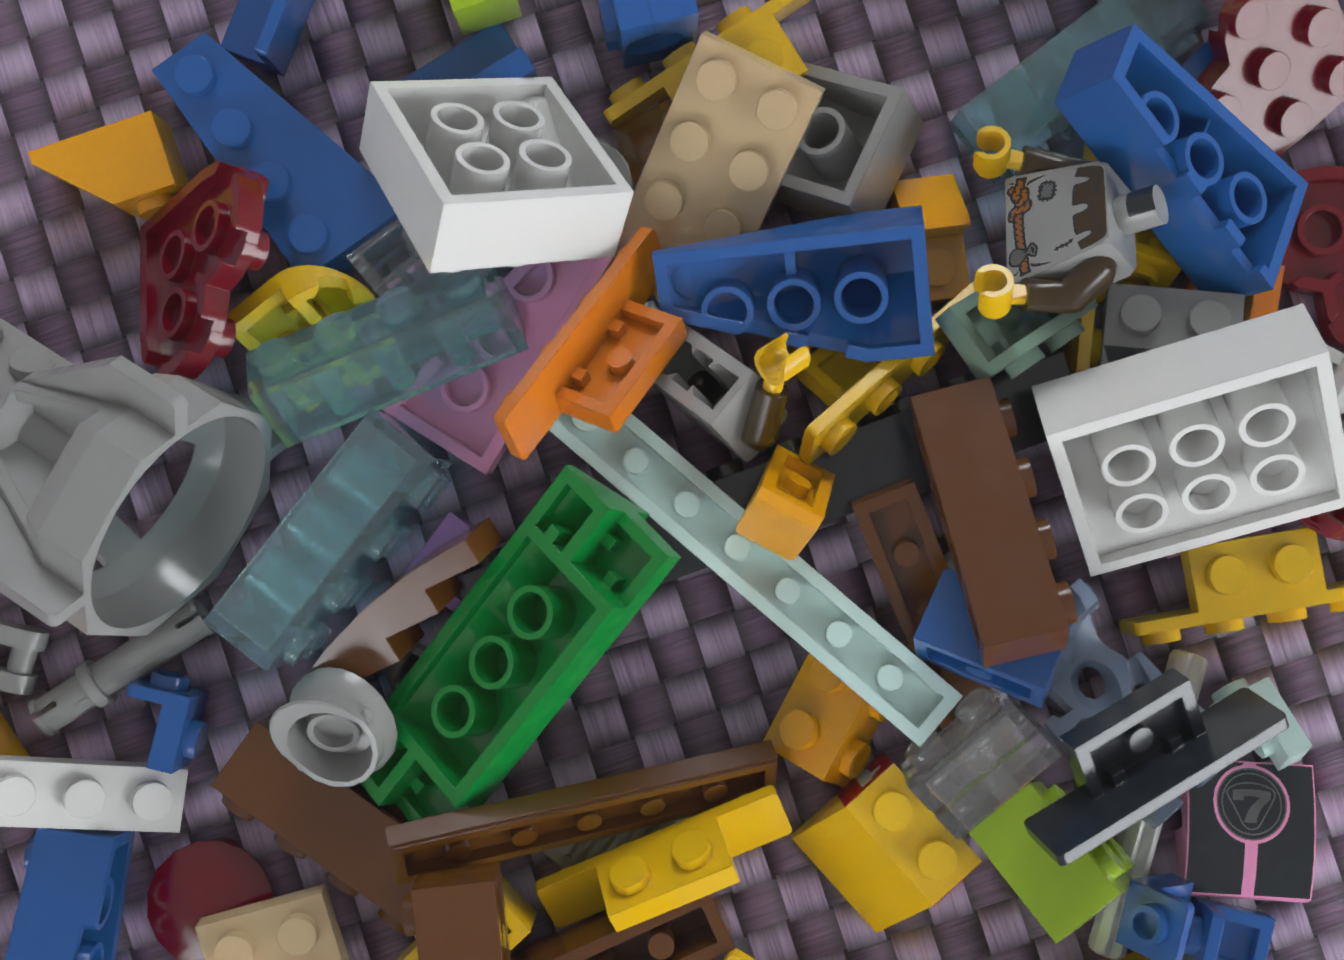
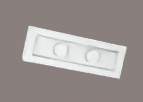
(89, 795)

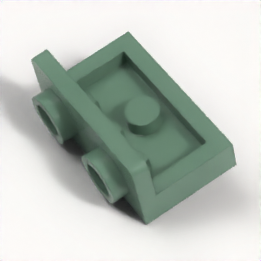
(1009, 341)

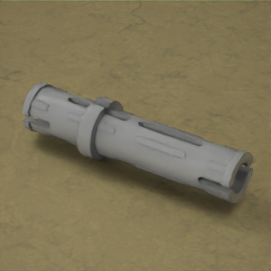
(101, 680)

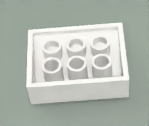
(1197, 440)

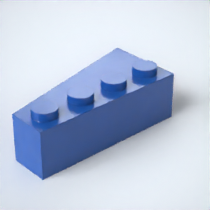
(1222, 185)
(317, 194)
(71, 895)

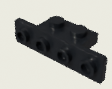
(1146, 756)

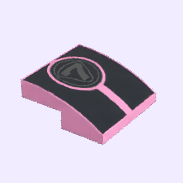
(1250, 833)

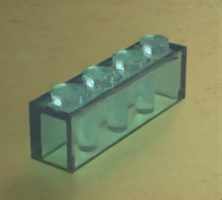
(1026, 94)
(383, 352)

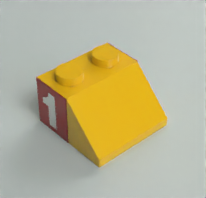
(884, 847)

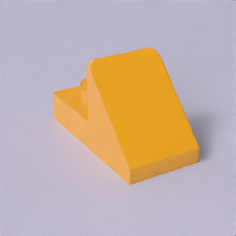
(944, 226)
(786, 504)

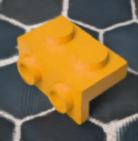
(824, 725)

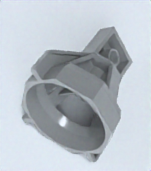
(71, 456)

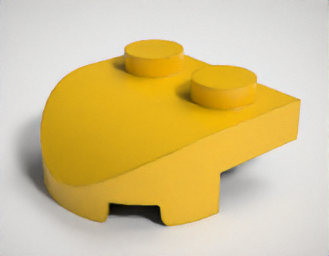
(295, 301)

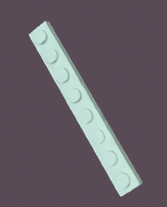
(782, 589)

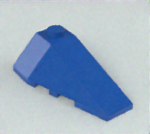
(826, 282)

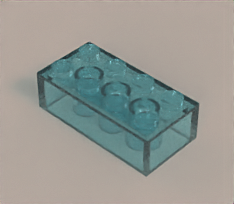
(329, 543)

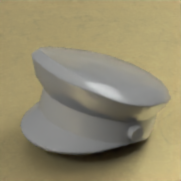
(335, 728)

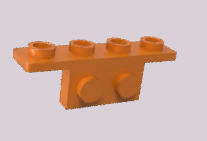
(599, 357)

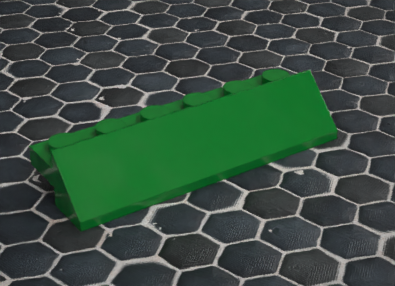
(519, 646)

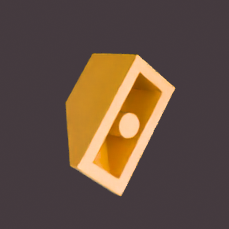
(122, 163)

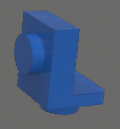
(180, 727)
(1157, 916)
(1228, 932)

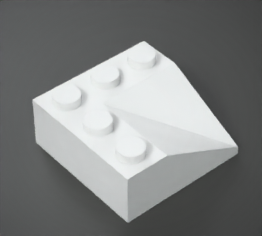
(493, 172)

